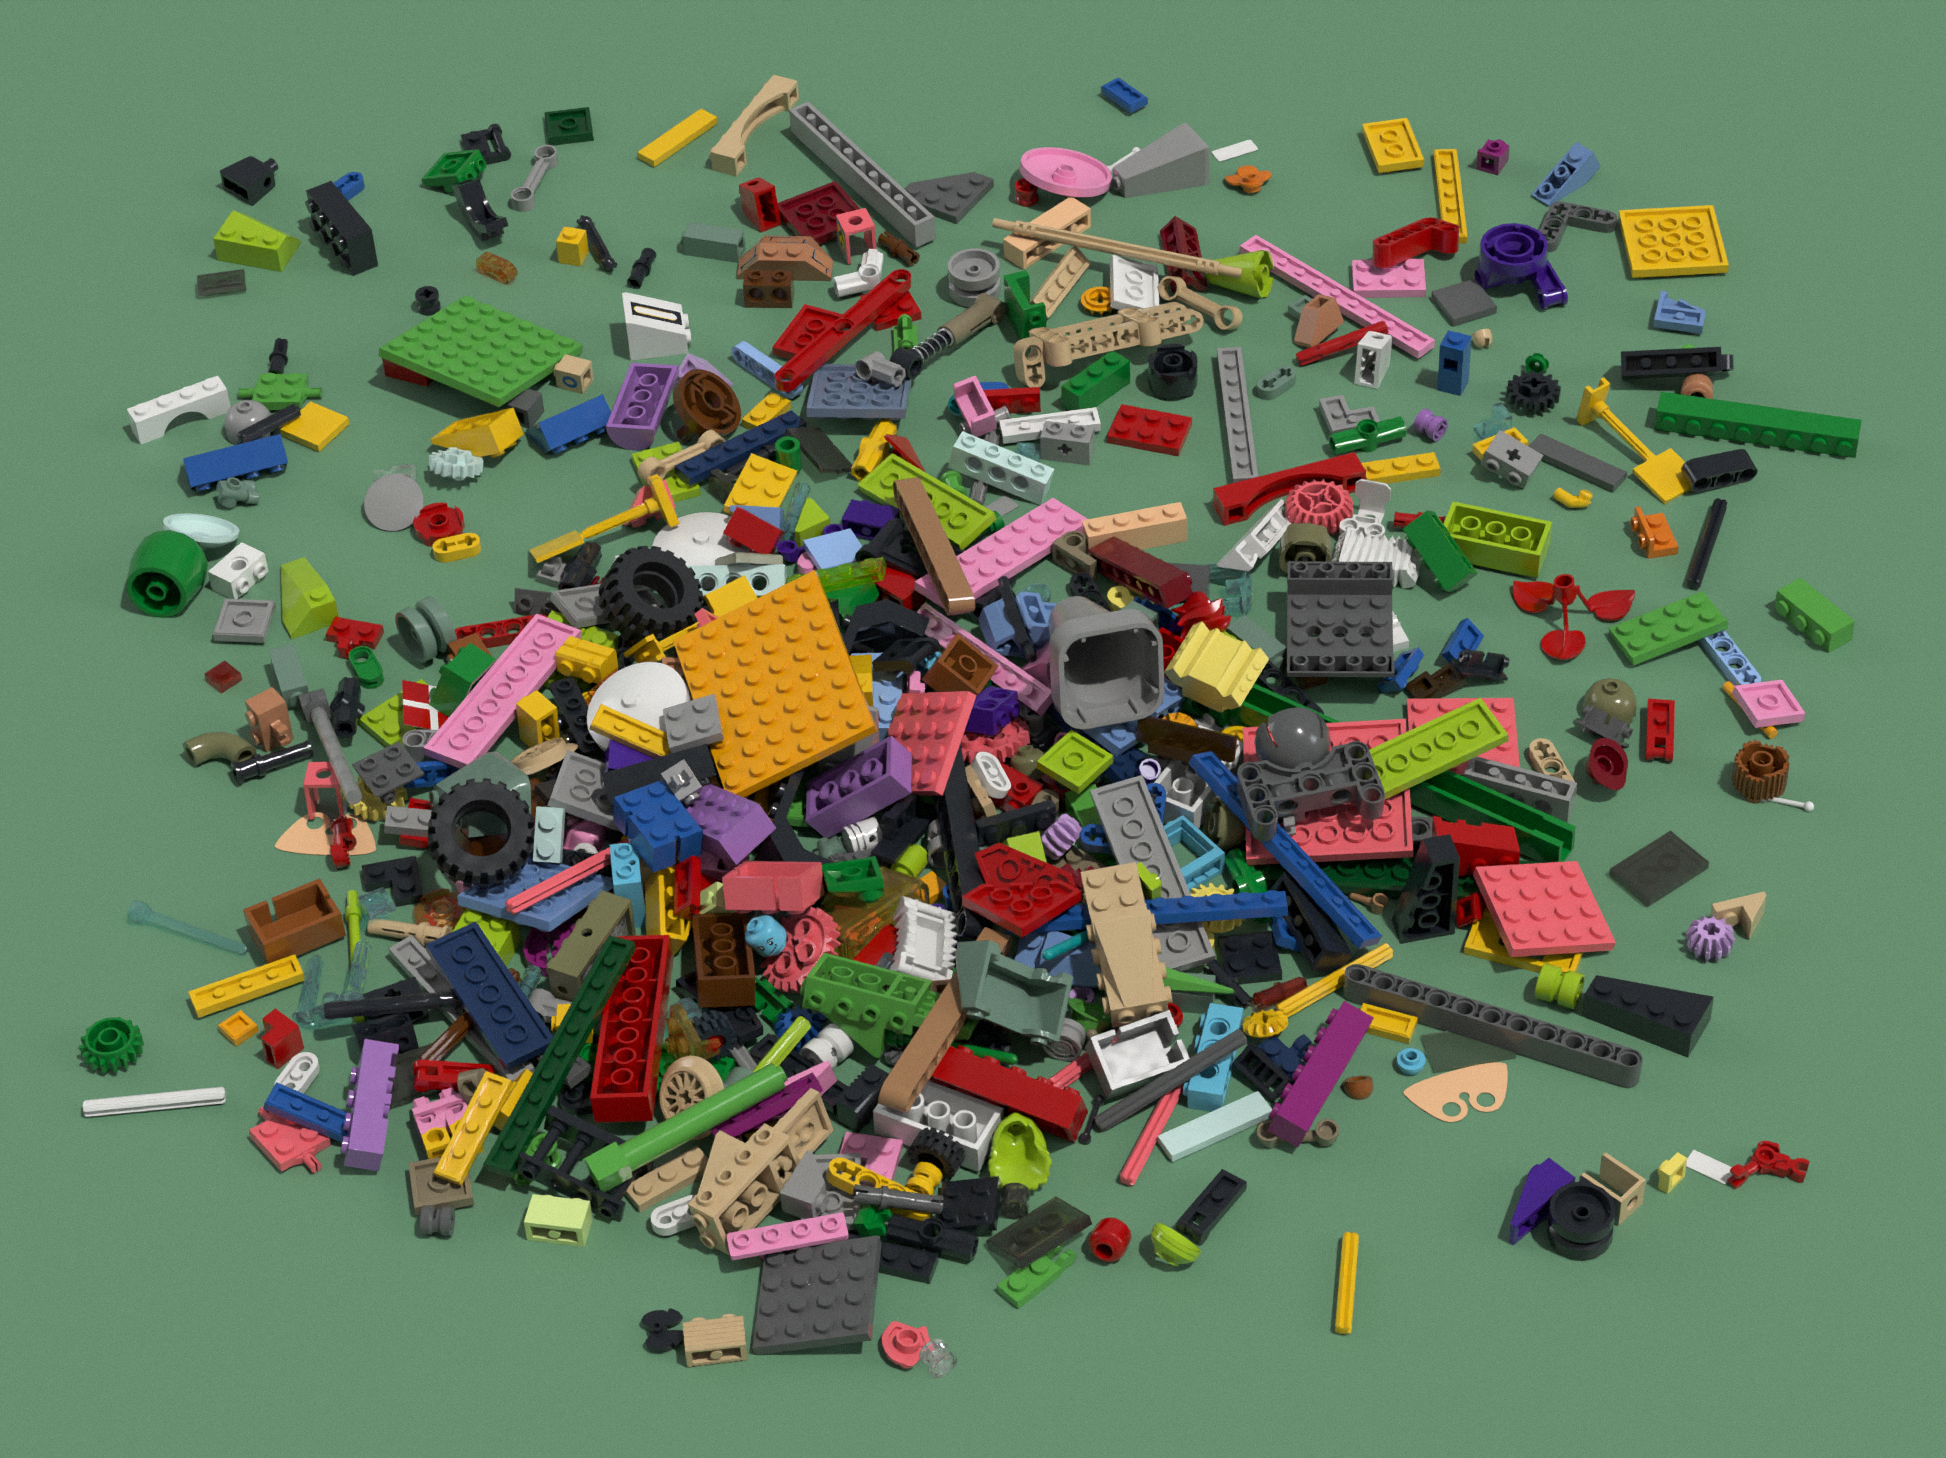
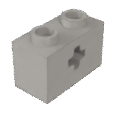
(1067, 443)
(1511, 459)

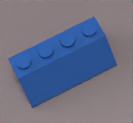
(235, 461)

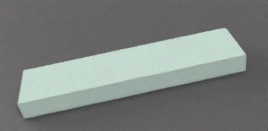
(1214, 1126)

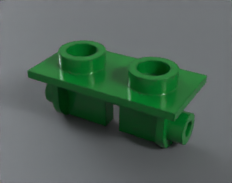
(765, 995)

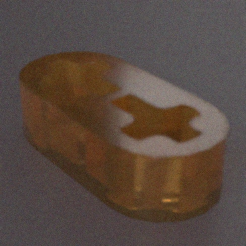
(496, 267)

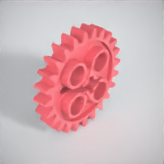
(1000, 745)
(806, 941)

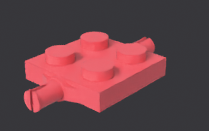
(288, 1142)

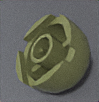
(1613, 698)
(1223, 826)

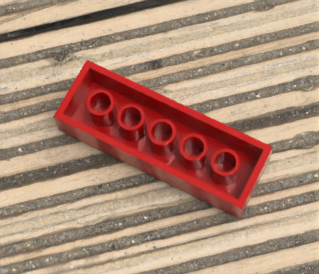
(1052, 1108)

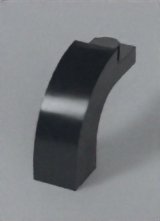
(477, 211)

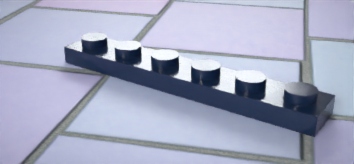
(737, 448)

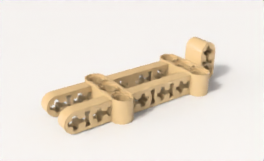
(1133, 324)

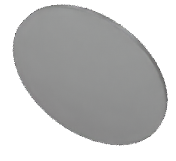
(393, 502)

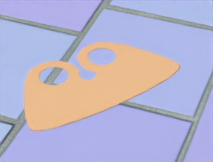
(316, 842)
(1445, 1088)

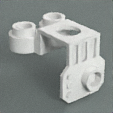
(1372, 503)

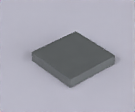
(1464, 302)

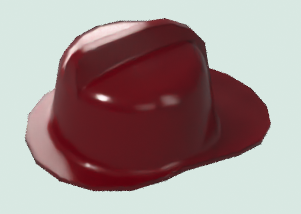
(1607, 764)

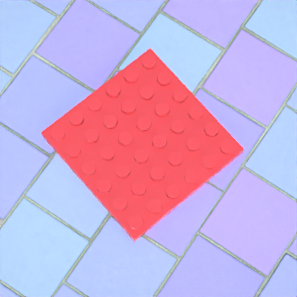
(1340, 830)

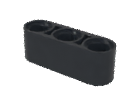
(1719, 470)

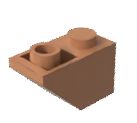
(1317, 321)

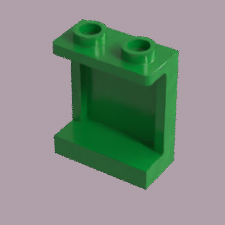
(1018, 310)

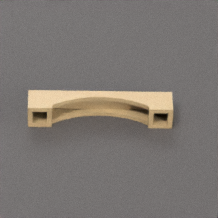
(775, 97)

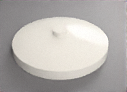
(698, 540)
(640, 693)

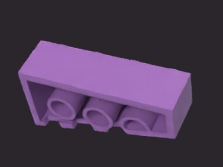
(369, 1105)

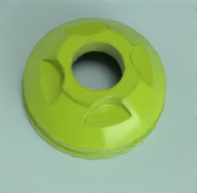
(1173, 1246)

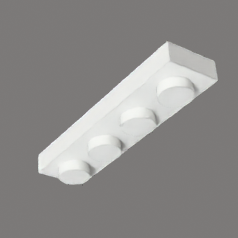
(1031, 427)

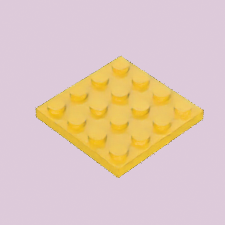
(1673, 241)

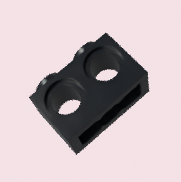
(390, 1028)

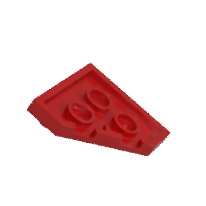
(1007, 865)
(1022, 905)

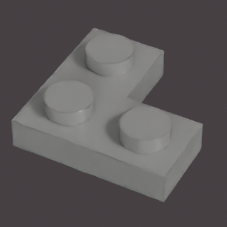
(1340, 418)

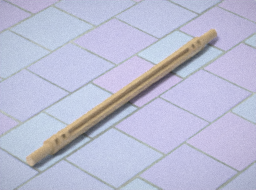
(1117, 248)

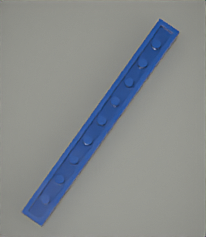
(1291, 857)
(1186, 909)

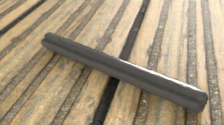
(1170, 1080)

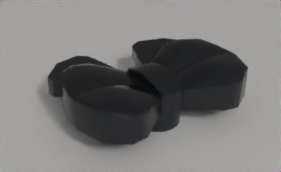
(660, 1337)

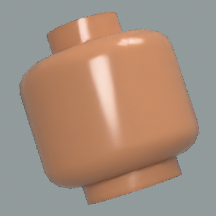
(1697, 385)

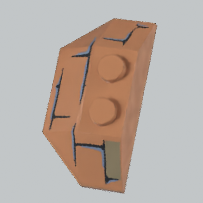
(788, 253)

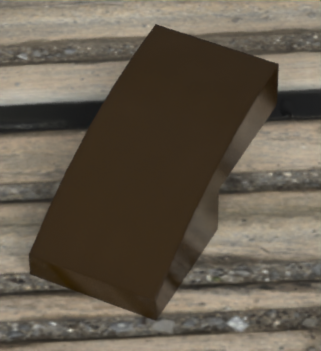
(1436, 685)

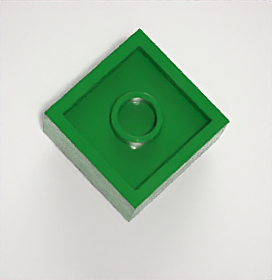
(459, 678)

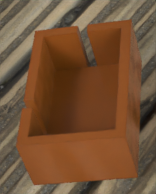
(303, 922)

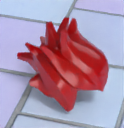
(1199, 609)

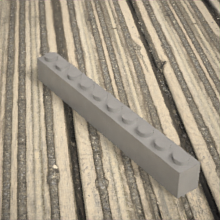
(862, 174)

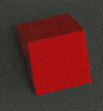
(281, 1039)

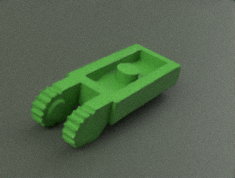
(1032, 1279)

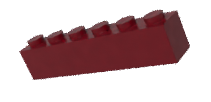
(1142, 572)

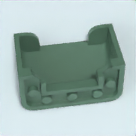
(490, 766)
(1011, 992)

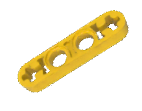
(863, 1174)

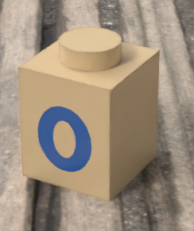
(573, 374)

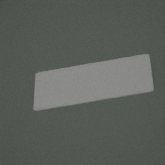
(1002, 505)

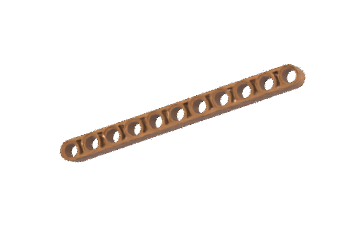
(931, 1040)

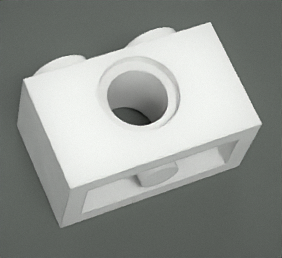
(238, 571)

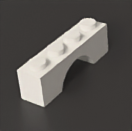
(152, 417)

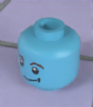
(765, 936)

